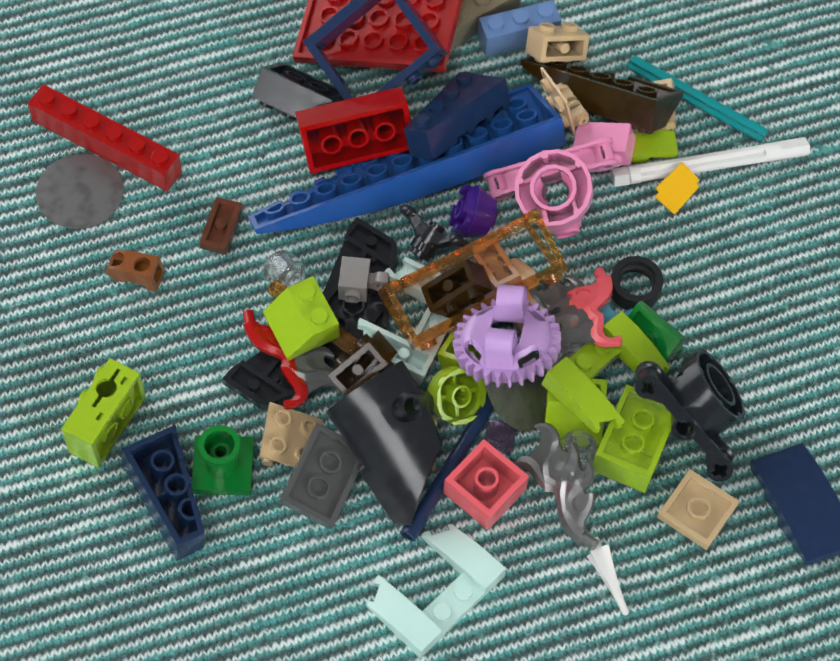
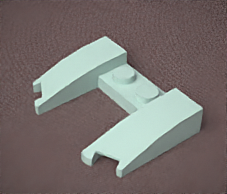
(416, 360)
(424, 628)

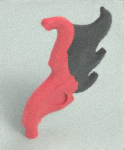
(581, 316)

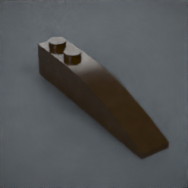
(622, 100)

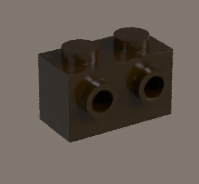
(457, 288)
(369, 358)

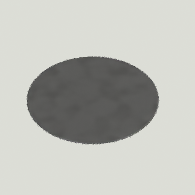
(79, 191)
(520, 405)

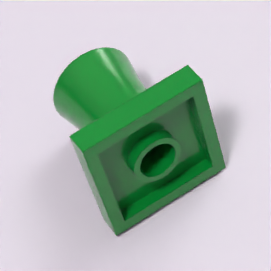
(222, 462)

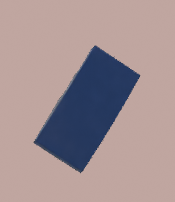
(802, 501)

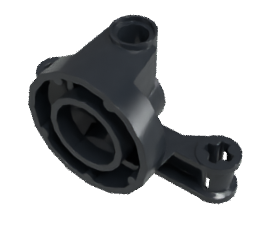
(701, 396)

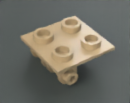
(564, 102)
(285, 435)

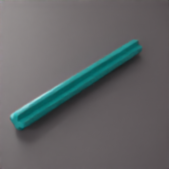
(700, 100)

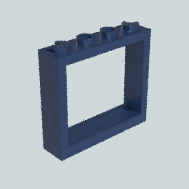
(349, 15)

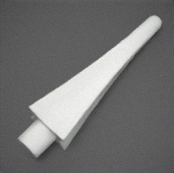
(603, 563)

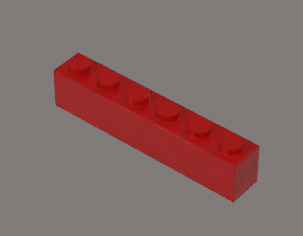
(105, 137)

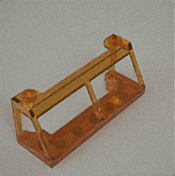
(427, 338)

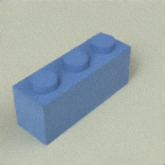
(510, 28)

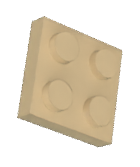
(698, 509)

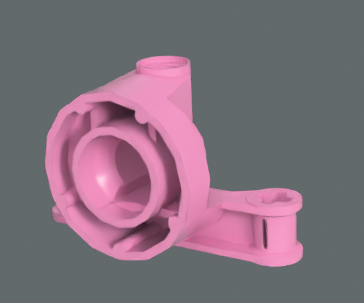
(571, 166)

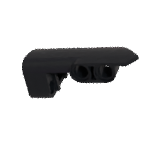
(391, 438)

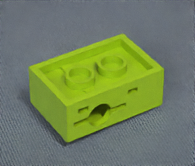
(103, 412)
(635, 448)

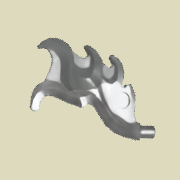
(562, 475)

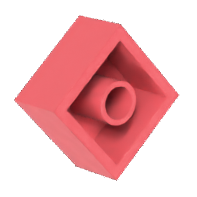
(485, 484)

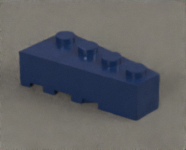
(164, 486)

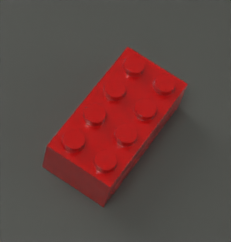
(354, 130)

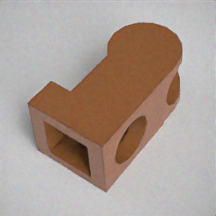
(136, 268)

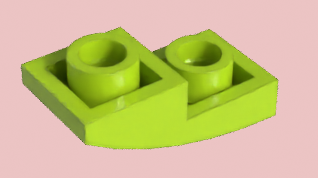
(656, 145)

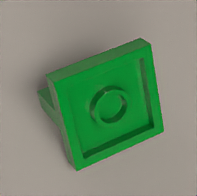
(658, 330)

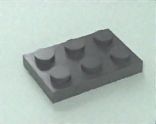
(321, 477)

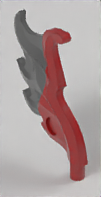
(303, 373)

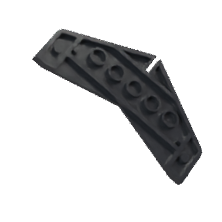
(260, 377)

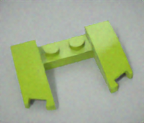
(572, 376)

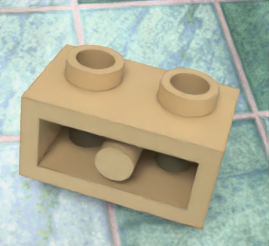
(557, 42)

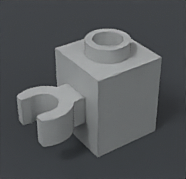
(356, 279)

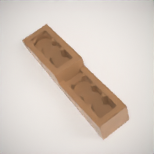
(501, 271)

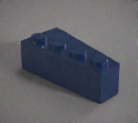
(455, 113)

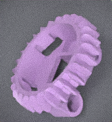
(500, 346)

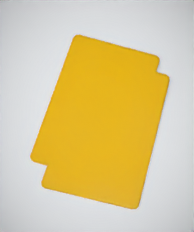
(677, 188)

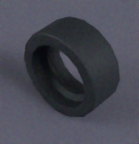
(640, 265)

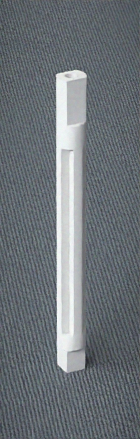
(712, 161)

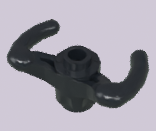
(429, 237)

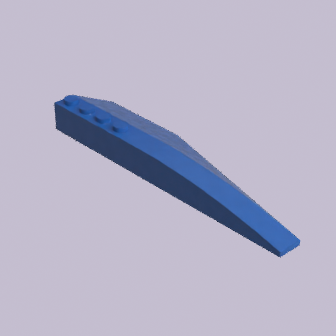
(391, 180)

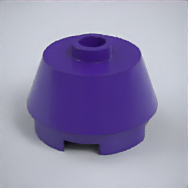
(473, 213)

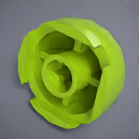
(456, 395)

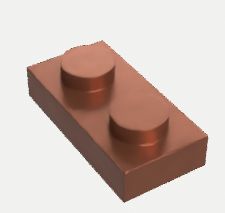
(221, 225)

